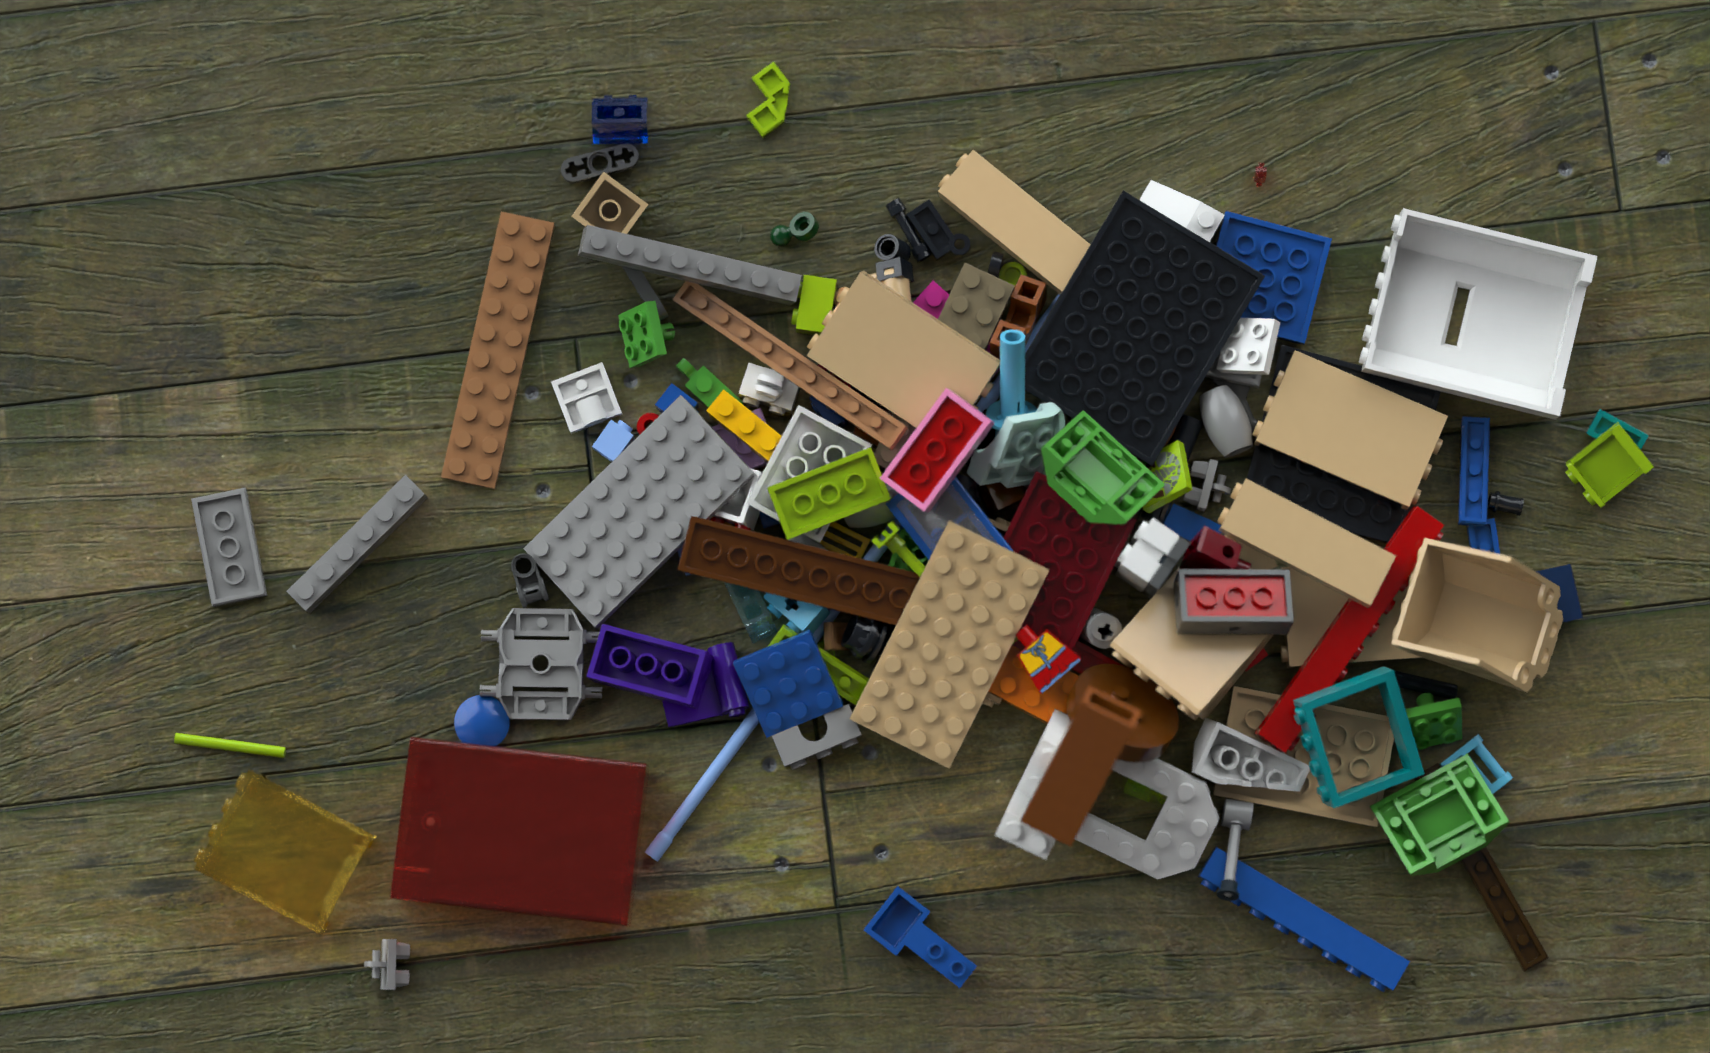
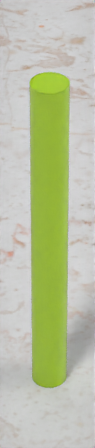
(230, 745)

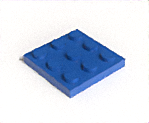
(788, 683)

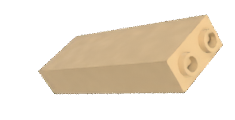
(1013, 220)
(1305, 542)

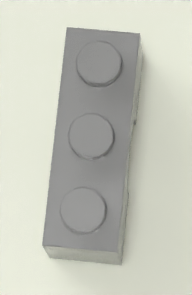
(796, 749)

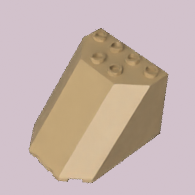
(1479, 614)

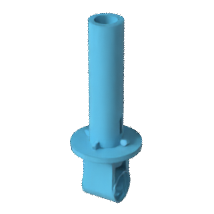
(1012, 380)

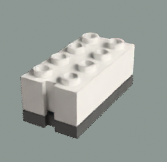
(1151, 557)

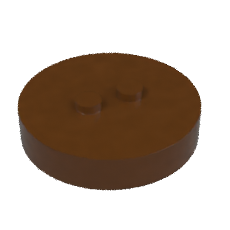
(1158, 715)

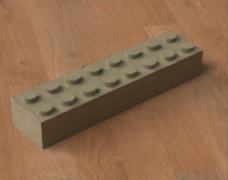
(974, 312)

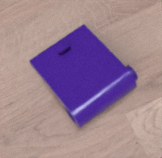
(721, 694)

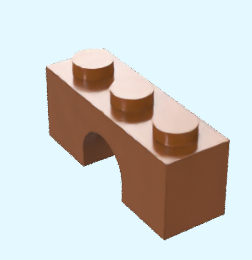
(1024, 310)

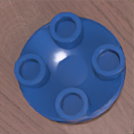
(481, 721)

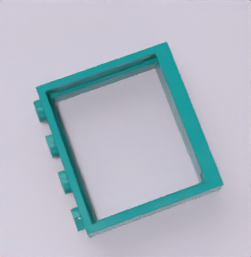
(1399, 724)

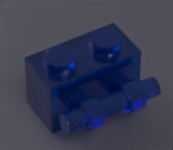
(620, 120)

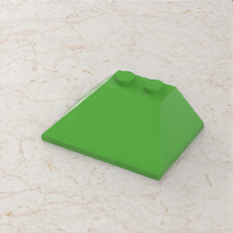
(1097, 473)
(1441, 817)

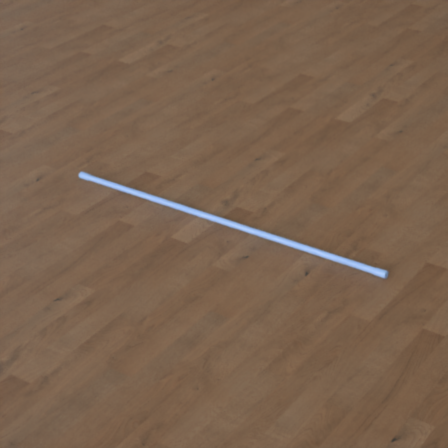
(665, 837)

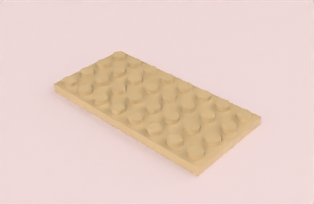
(949, 644)

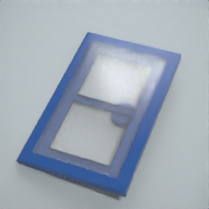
(953, 505)

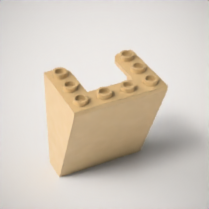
(1185, 666)

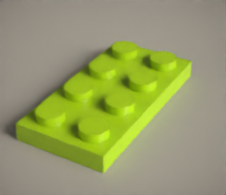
(828, 493)

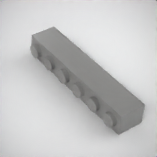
(357, 544)

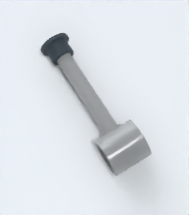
(1236, 816)

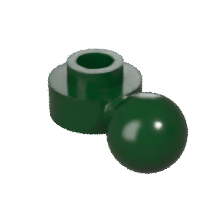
(802, 226)

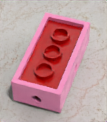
(937, 450)

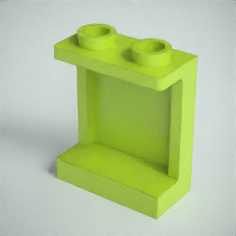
(1607, 465)

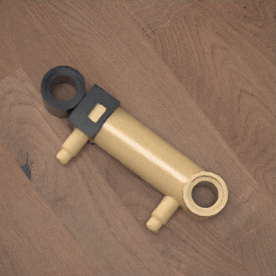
(894, 269)

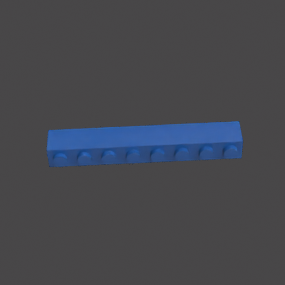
(1308, 922)

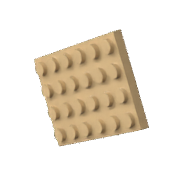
(1355, 746)

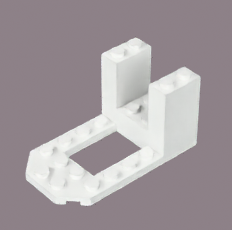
(1174, 839)

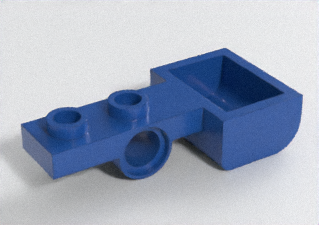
(901, 924)

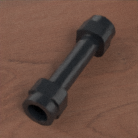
(897, 210)

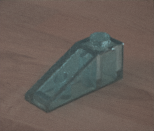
(752, 612)

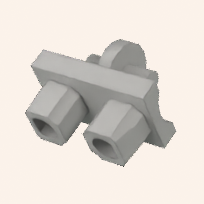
(1206, 471)
(390, 952)

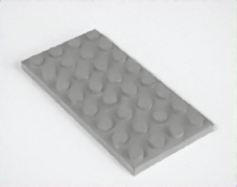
(638, 511)

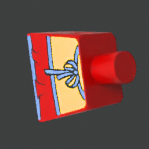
(1045, 657)

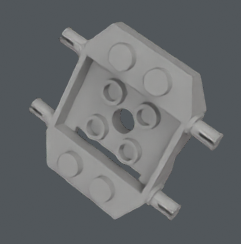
(564, 666)

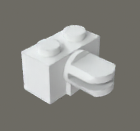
(768, 388)

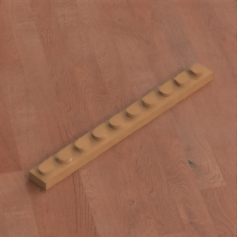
(790, 364)

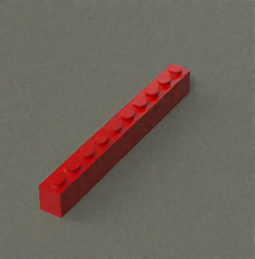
(1348, 631)

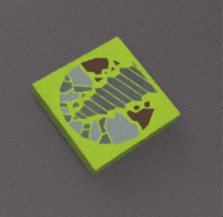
(1173, 471)

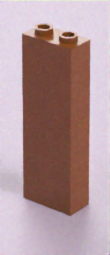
(1080, 766)

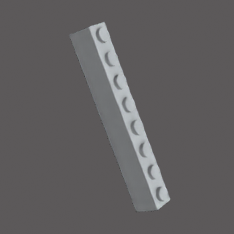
(689, 265)

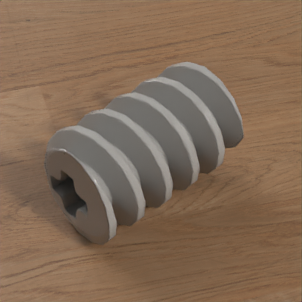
(1101, 629)

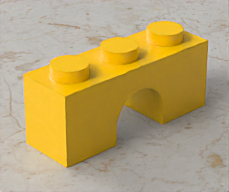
(744, 424)

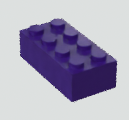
(649, 666)

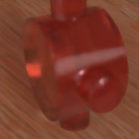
(1260, 174)

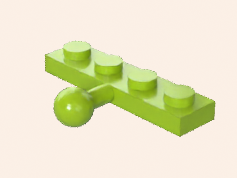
(846, 679)

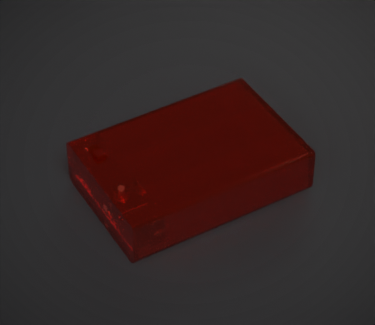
(520, 831)

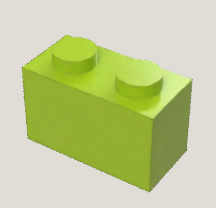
(816, 301)

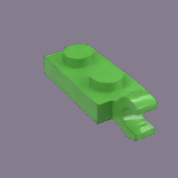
(703, 383)

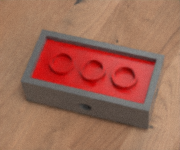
(1233, 601)

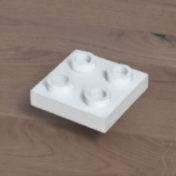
(1249, 347)
(586, 398)

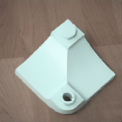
(1017, 448)

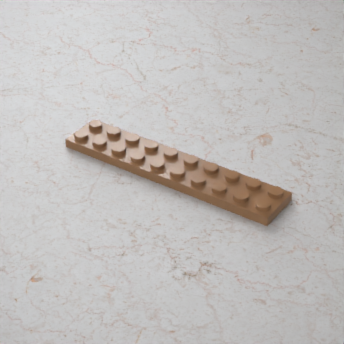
(498, 350)

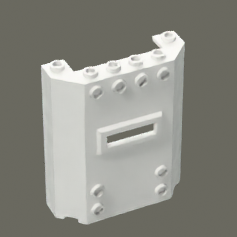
(1514, 323)

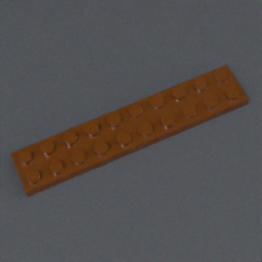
(796, 571)

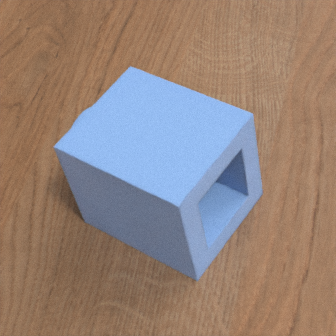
(613, 440)

